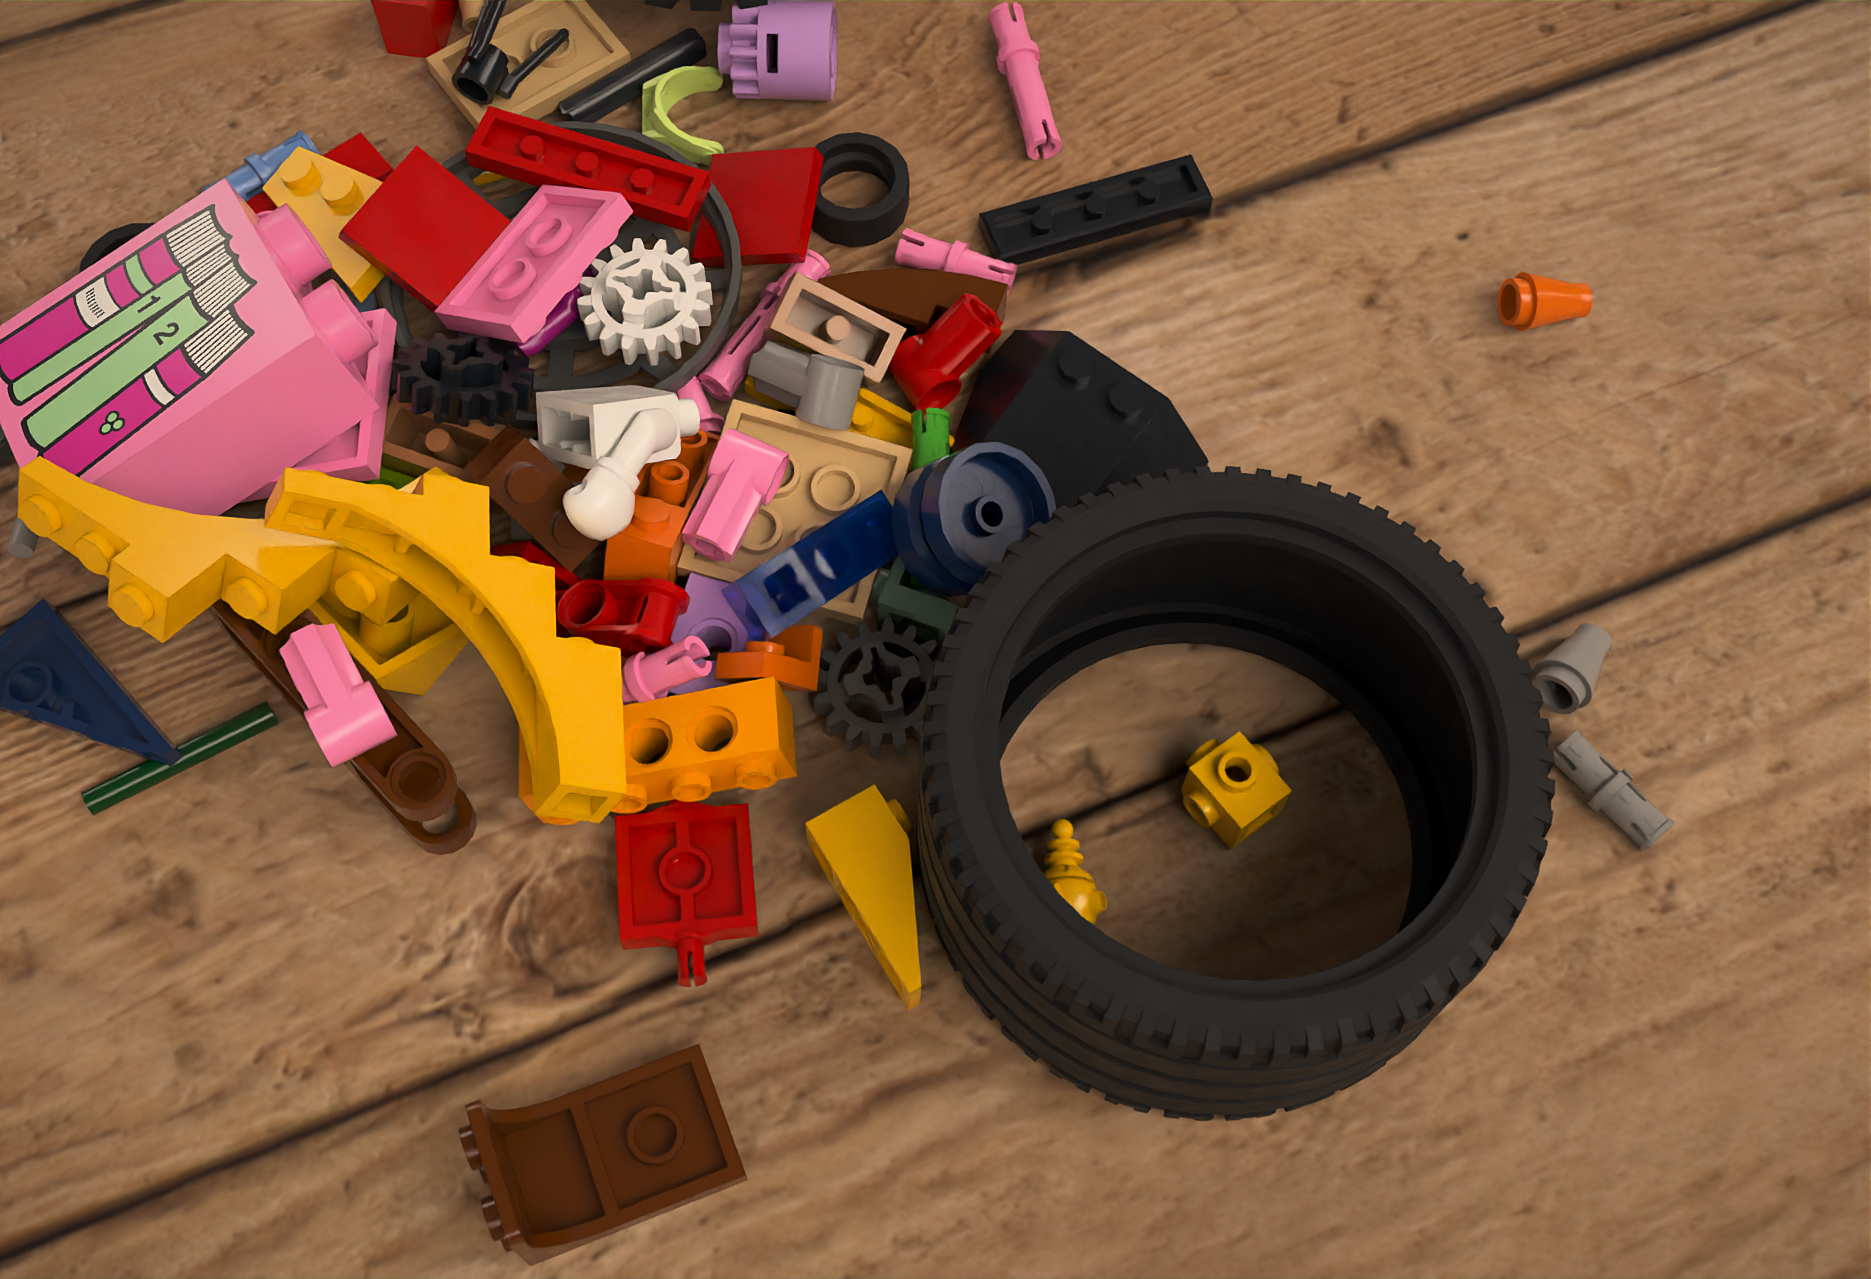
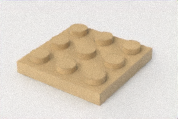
(822, 480)

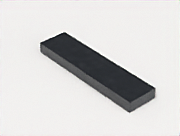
(1095, 211)

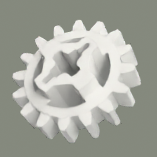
(648, 304)

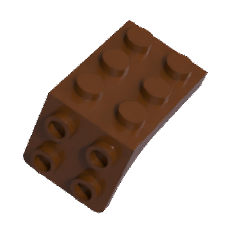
(601, 1156)

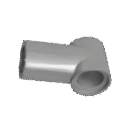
(815, 384)

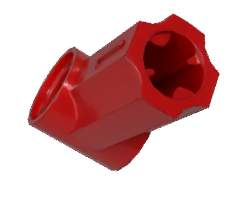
(932, 362)

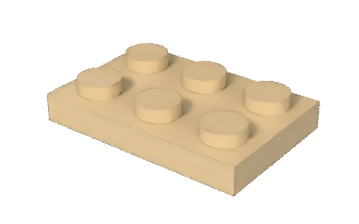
(577, 62)

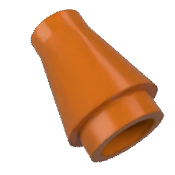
(1539, 301)

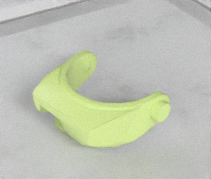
(664, 92)

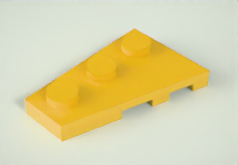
(325, 200)

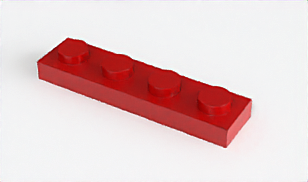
(561, 157)

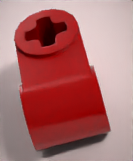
(623, 613)

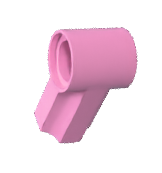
(740, 480)
(340, 704)

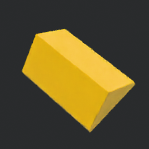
(404, 652)

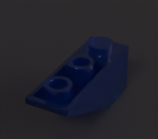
(814, 569)

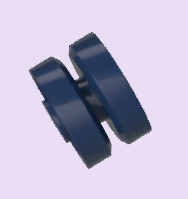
(965, 513)

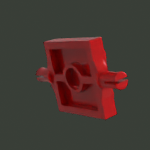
(685, 880)

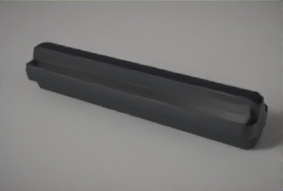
(627, 81)

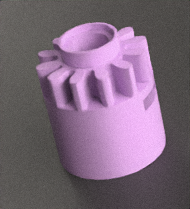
(781, 50)

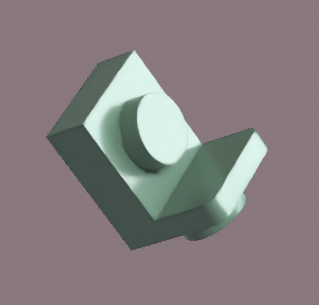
(906, 607)

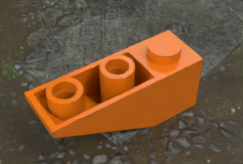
(661, 510)

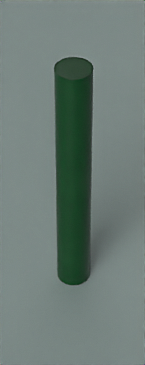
(194, 750)

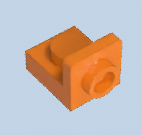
(788, 656)

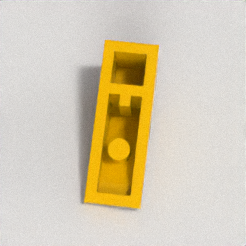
(868, 863)

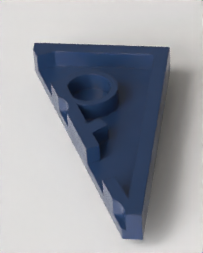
(62, 683)

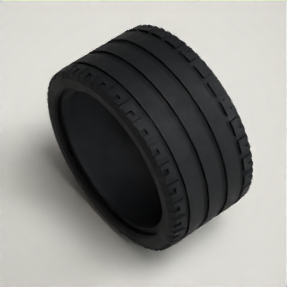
(1332, 598)

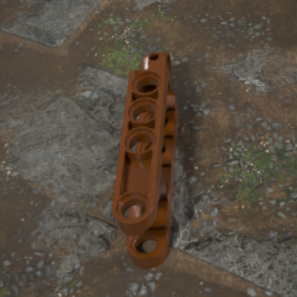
(402, 774)

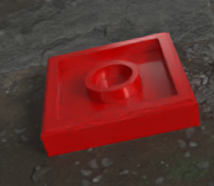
(770, 204)
(424, 228)

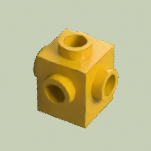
(1233, 788)

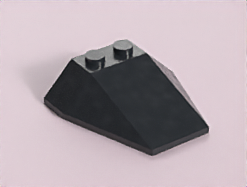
(1075, 415)

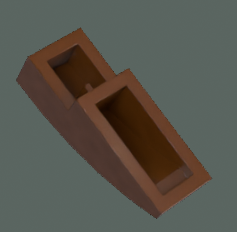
(916, 295)

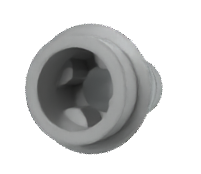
(1572, 669)

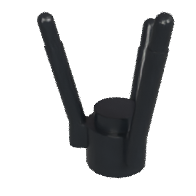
(484, 67)

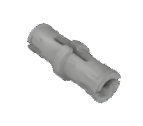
(1611, 791)

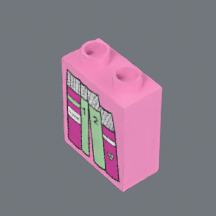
(188, 360)

